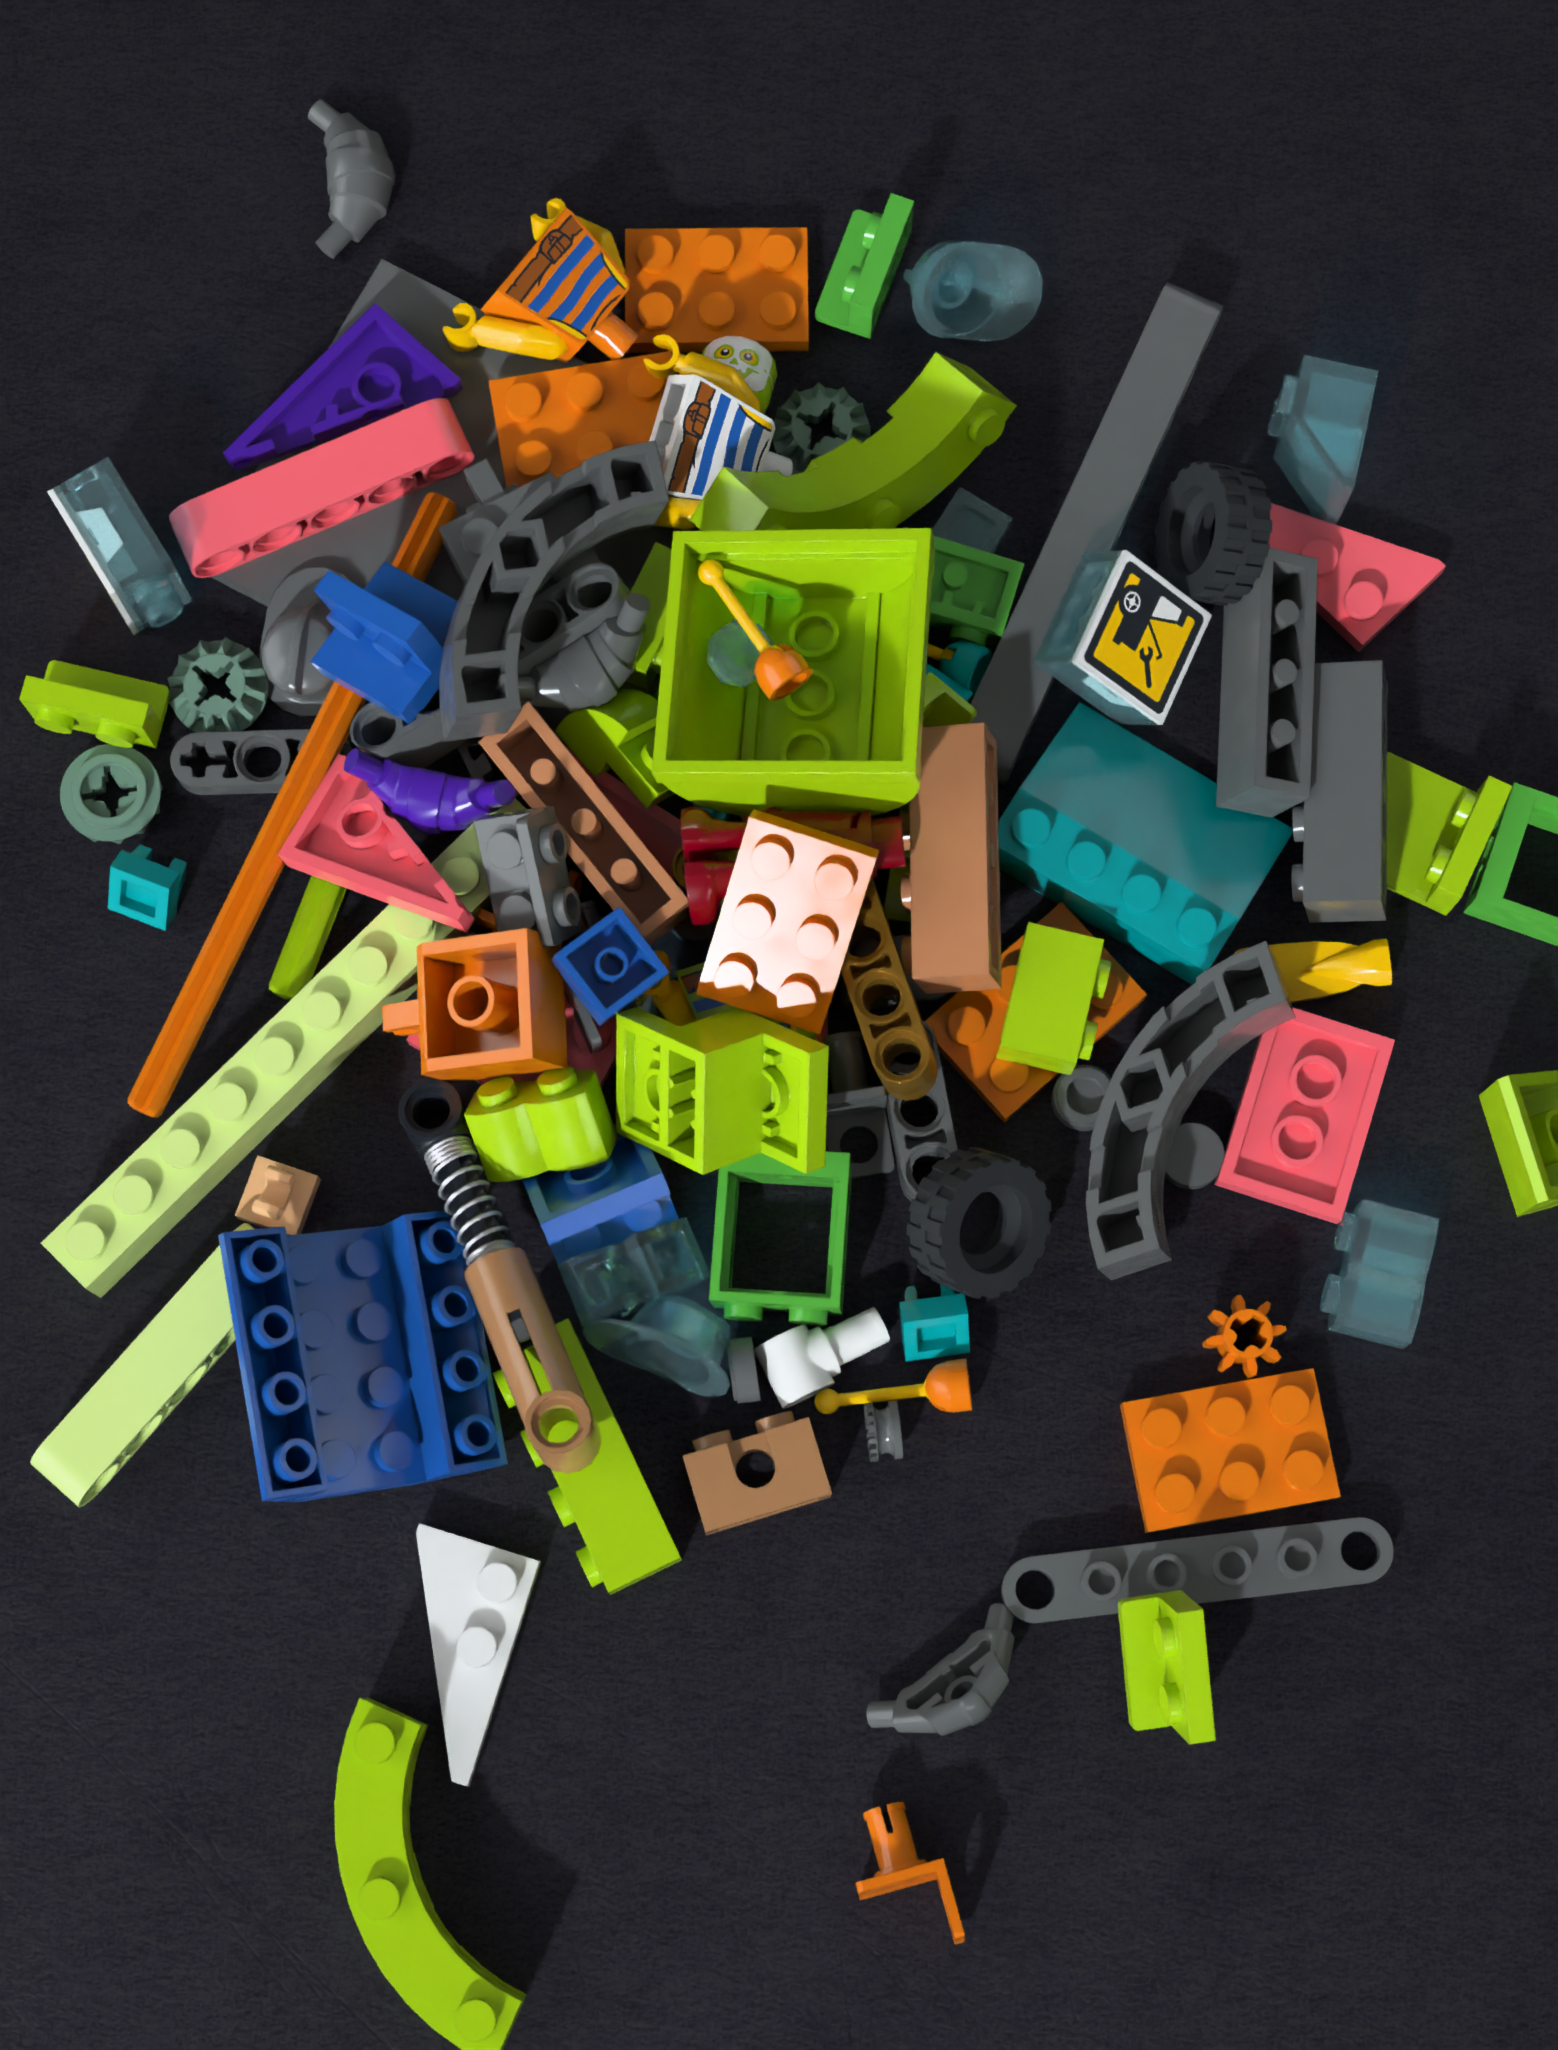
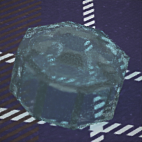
(733, 655)

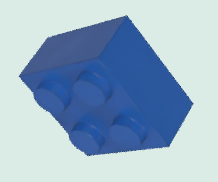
(609, 966)

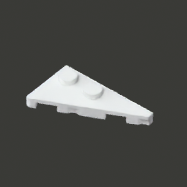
(474, 1617)

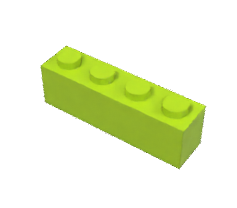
(609, 1496)

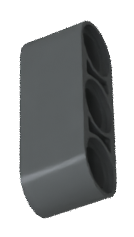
(920, 1143)

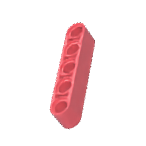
(321, 487)

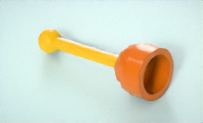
(778, 667)
(945, 1387)

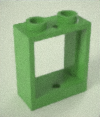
(1497, 861)
(750, 1303)

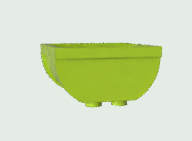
(861, 623)

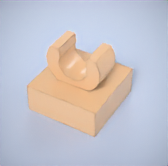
(277, 1196)

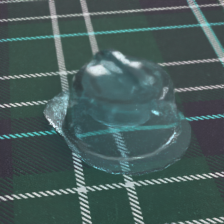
(974, 290)
(671, 1340)

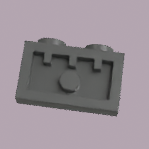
(529, 873)

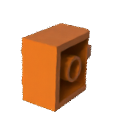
(485, 1007)

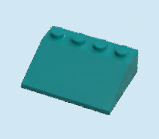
(1136, 844)

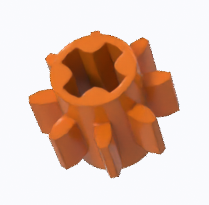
(1262, 1336)

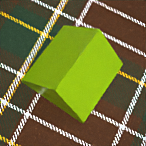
(1525, 1134)

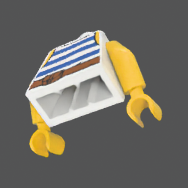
(703, 425)

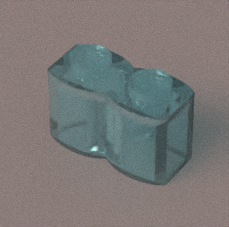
(1380, 1273)

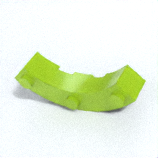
(876, 482)
(388, 1891)

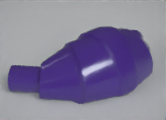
(426, 797)

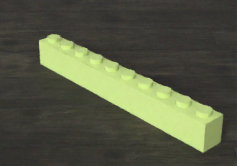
(260, 1083)

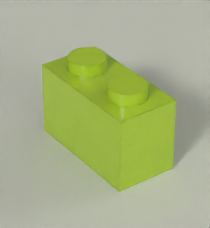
(1052, 999)

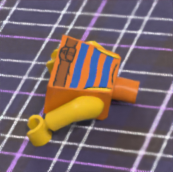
(554, 295)

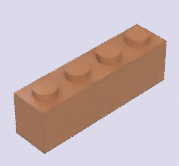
(594, 830)
(954, 863)

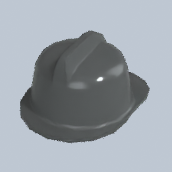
(291, 638)

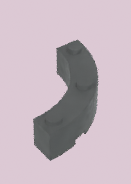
(553, 525)
(1154, 1091)

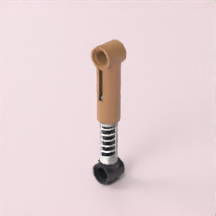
(501, 1281)

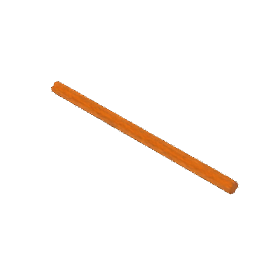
(263, 863)

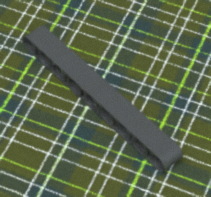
(1095, 508)

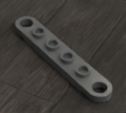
(1201, 1566)

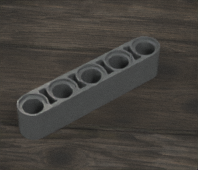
(550, 624)

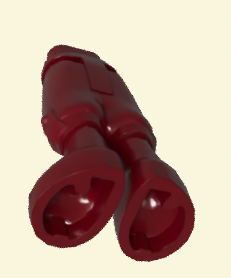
(707, 836)

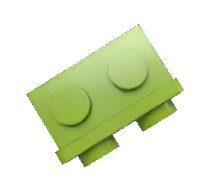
(1166, 1665)

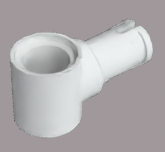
(806, 1360)

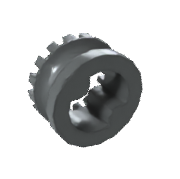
(883, 1431)

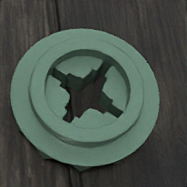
(793, 437)
(246, 681)
(88, 778)

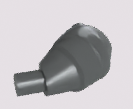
(357, 177)
(593, 665)
(956, 1689)

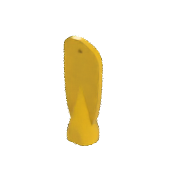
(1330, 968)

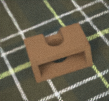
(727, 1501)

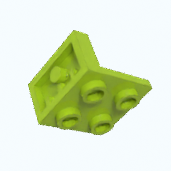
(1436, 832)

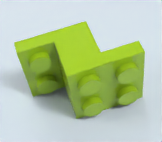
(721, 1089)

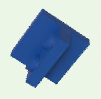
(385, 639)
(601, 1202)

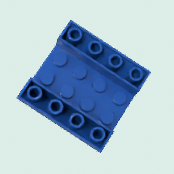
(360, 1357)

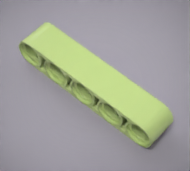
(141, 1386)

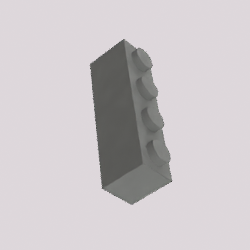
(1268, 689)
(1347, 806)

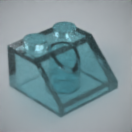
(1322, 431)

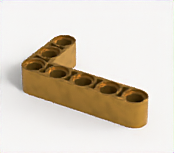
(867, 980)

